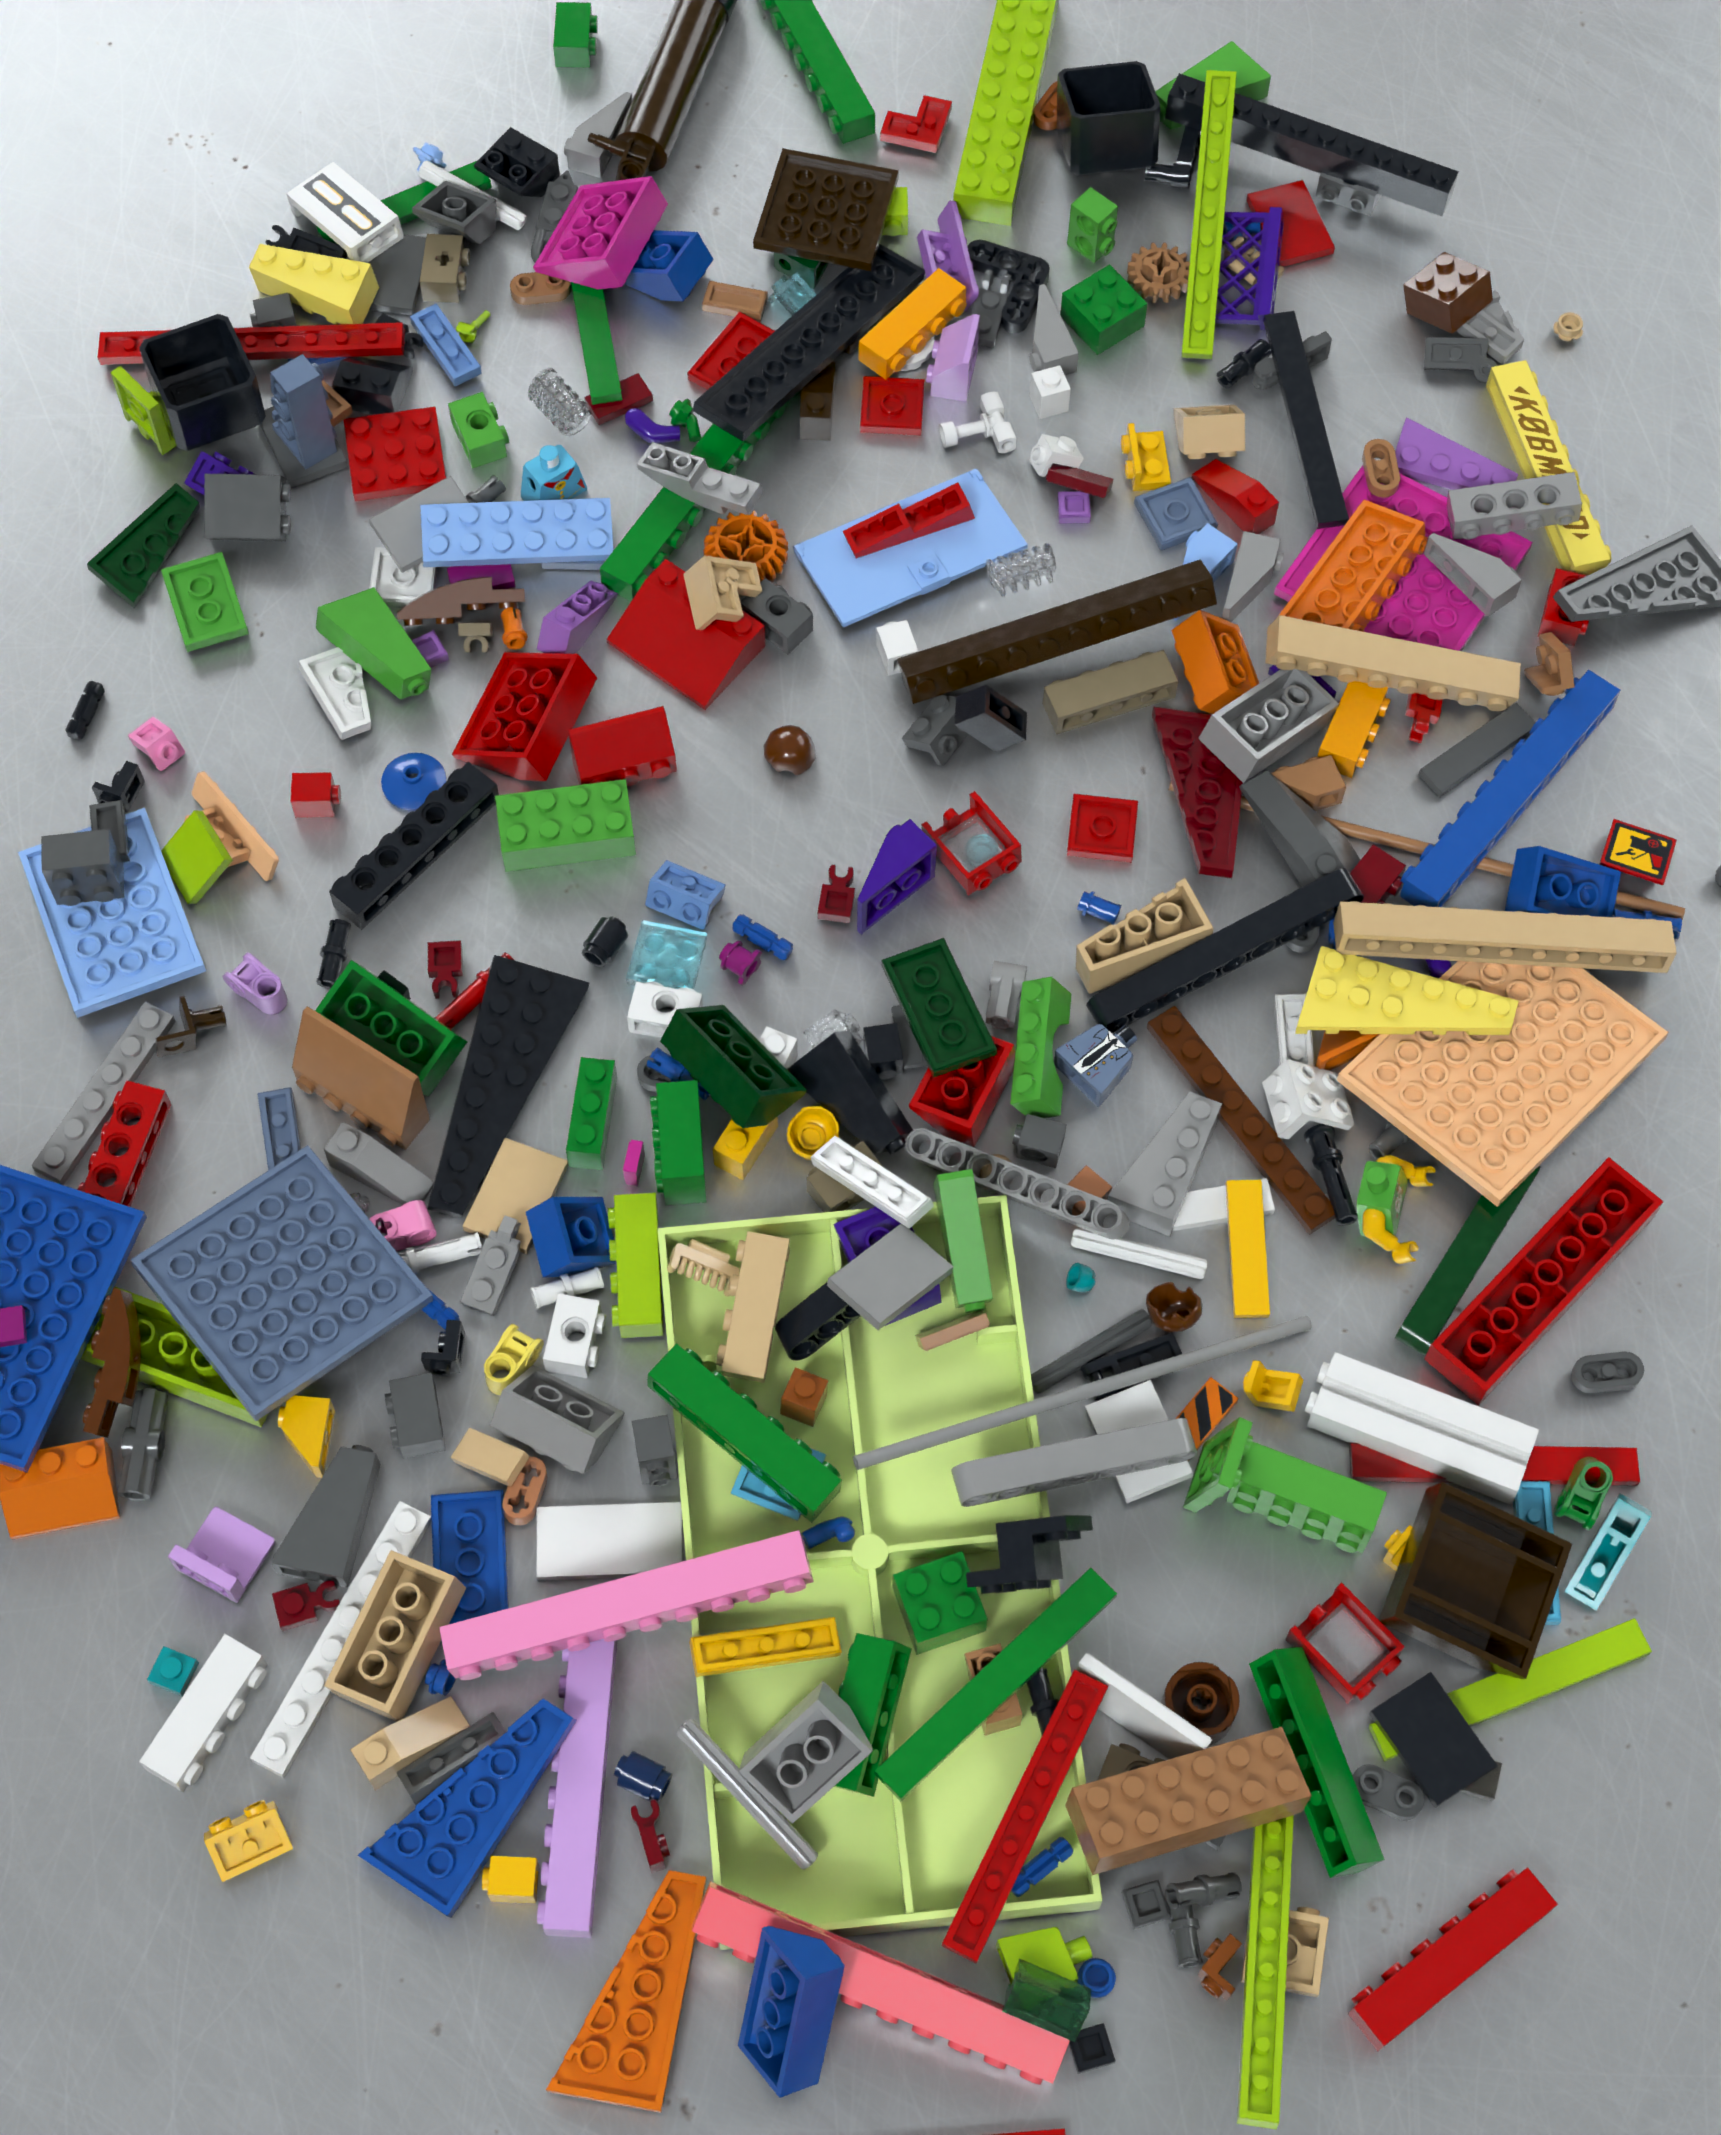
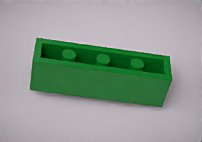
(872, 1692)

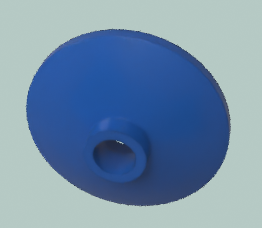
(411, 792)

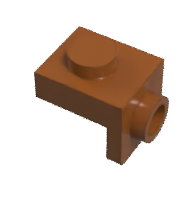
(1218, 1956)

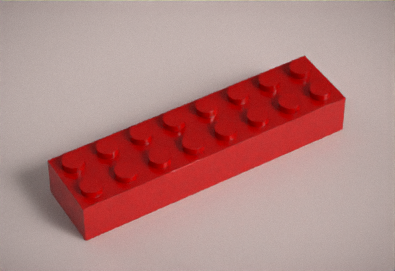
(1543, 1281)

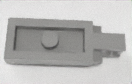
(493, 1268)

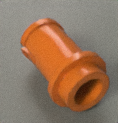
(513, 635)

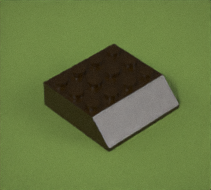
(1475, 1582)

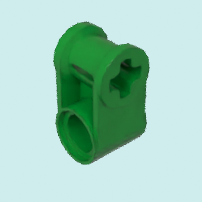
(1584, 1495)

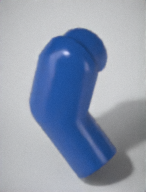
(837, 1527)

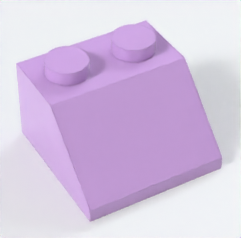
(954, 359)

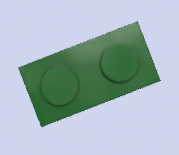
(573, 34)

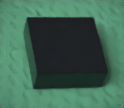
(1091, 2049)

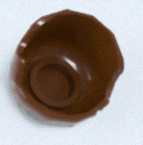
(789, 749)
(1173, 1309)

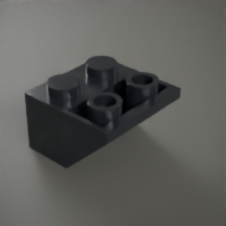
(520, 164)

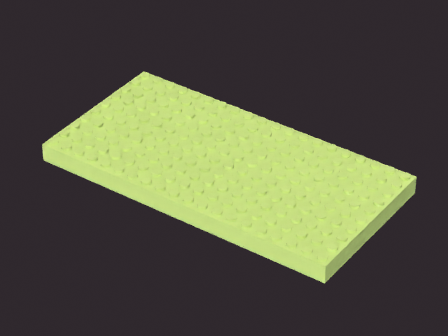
(878, 1858)

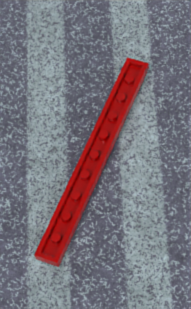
(277, 342)

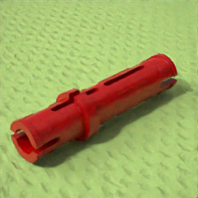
(466, 1001)

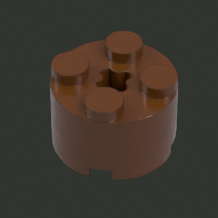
(1213, 1689)

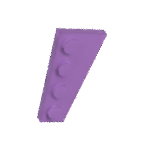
(1444, 463)

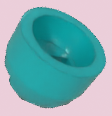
(1080, 1278)

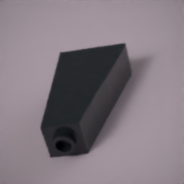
(848, 1086)

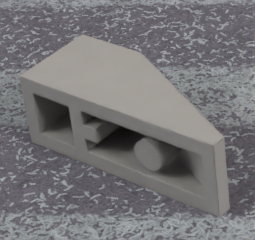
(587, 157)
(1051, 338)
(1252, 571)
(1477, 574)
(375, 1166)

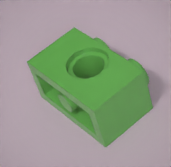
(477, 429)

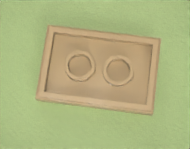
(515, 1183)

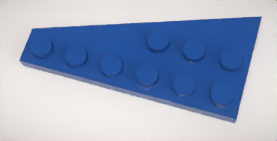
(461, 1822)

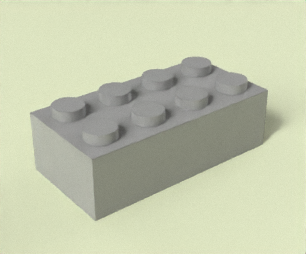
(1268, 722)

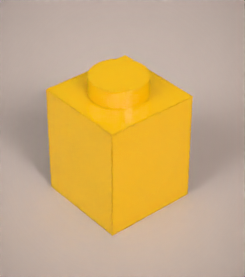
(511, 1879)

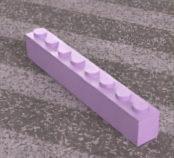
(578, 1793)

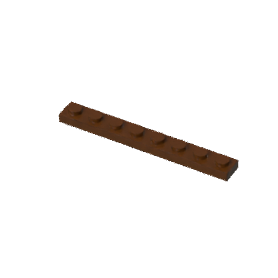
(1242, 1120)

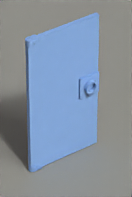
(916, 567)

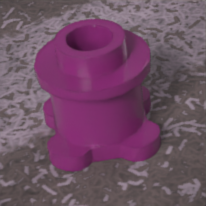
(740, 960)

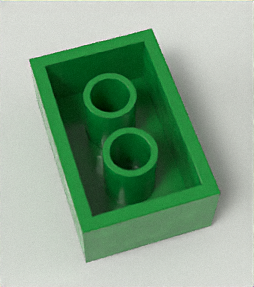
(678, 1143)

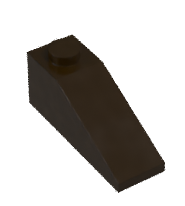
(817, 406)

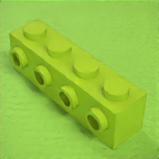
(637, 1265)

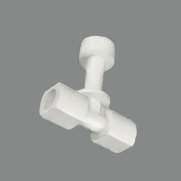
(990, 424)

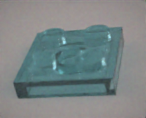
(666, 955)

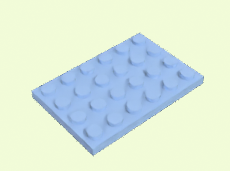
(122, 944)

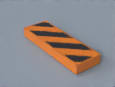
(1207, 1410)

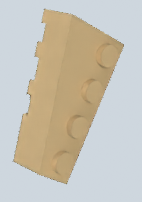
(754, 1306)

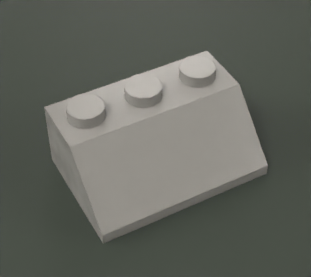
(556, 1419)
(806, 1753)

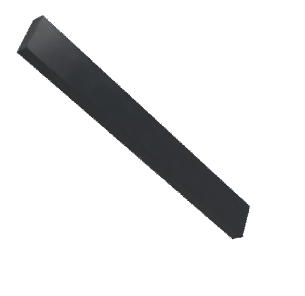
(1305, 420)

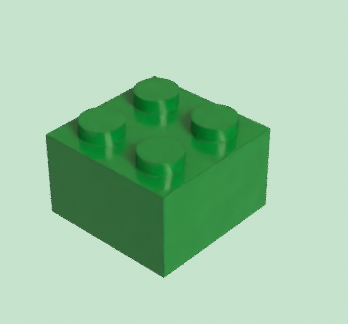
(1103, 309)
(938, 1603)

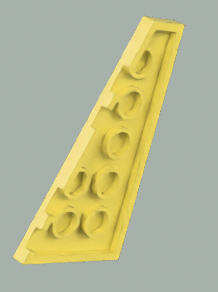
(1387, 999)

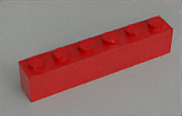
(1452, 1958)

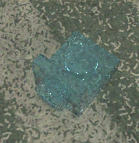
(792, 293)

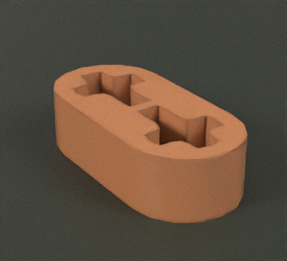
(532, 1493)

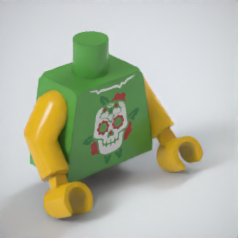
(1382, 1201)

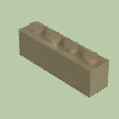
(1109, 691)

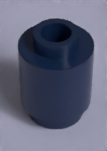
(642, 1776)

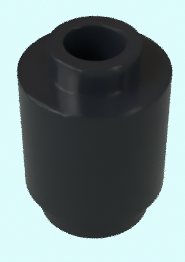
(604, 941)

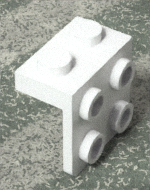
(1303, 1094)

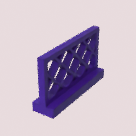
(1267, 261)

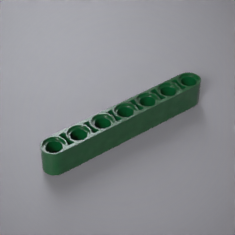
(1458, 1269)

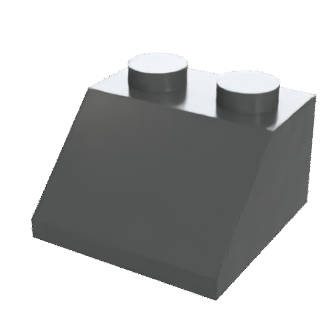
(458, 212)

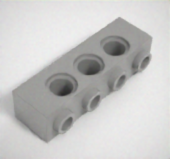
(1527, 495)

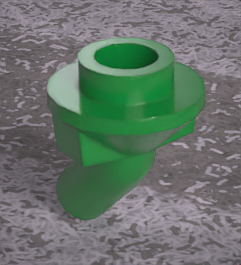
(683, 415)

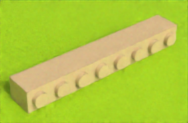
(1392, 663)

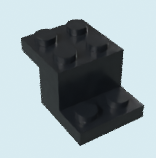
(1029, 1553)

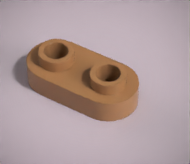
(538, 289)
(1381, 470)

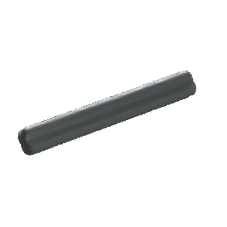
(1090, 1350)

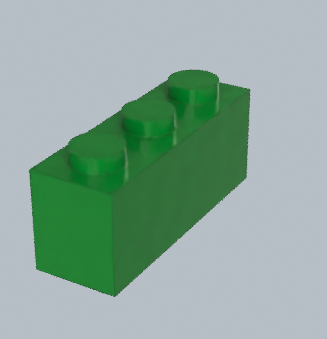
(591, 1113)

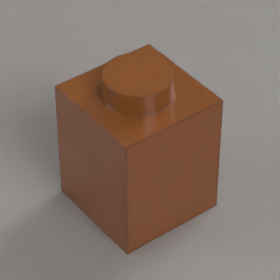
(804, 1397)

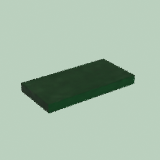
(939, 1007)

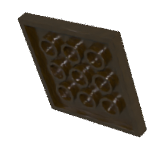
(826, 209)

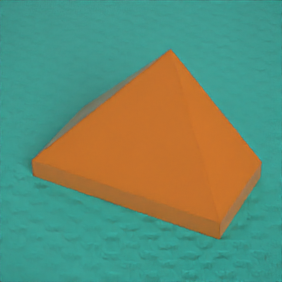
(1341, 1048)

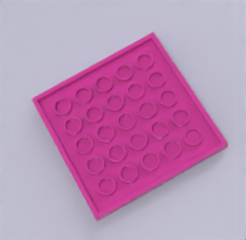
(1425, 602)

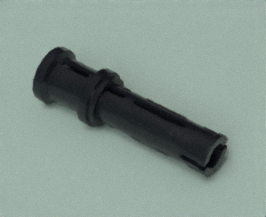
(1328, 1161)

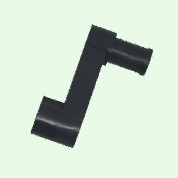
(1181, 172)

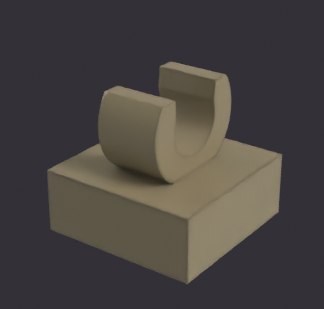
(473, 632)

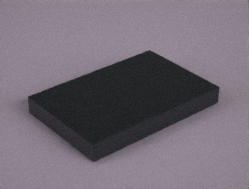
(1433, 1739)

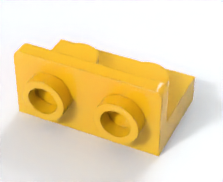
(1146, 460)
(247, 1840)

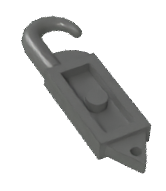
(554, 205)

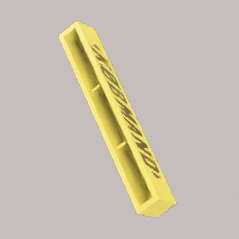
(1542, 454)

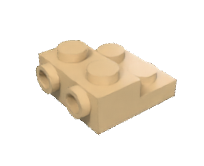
(1305, 1951)

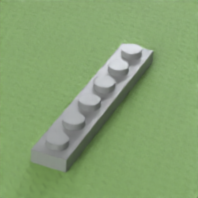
(96, 1101)

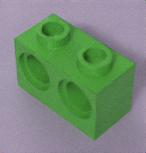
(1092, 225)

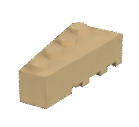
(1142, 938)

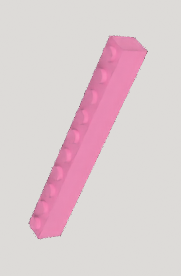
(626, 1605)

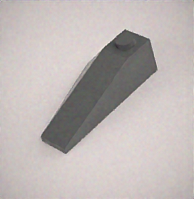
(1300, 833)

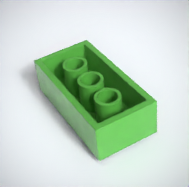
(565, 825)
(1307, 1498)

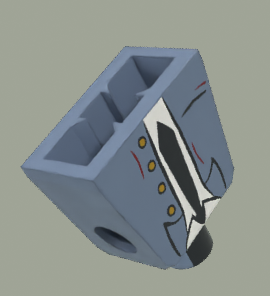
(1096, 1060)

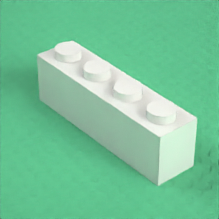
(204, 1713)

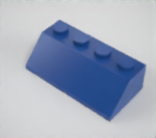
(790, 2009)

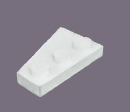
(339, 690)

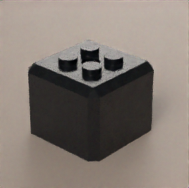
(1108, 118)
(202, 382)

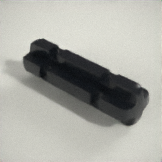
(85, 710)

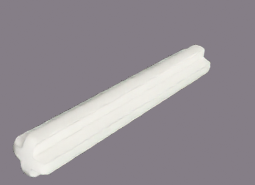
(504, 212)
(1140, 1253)

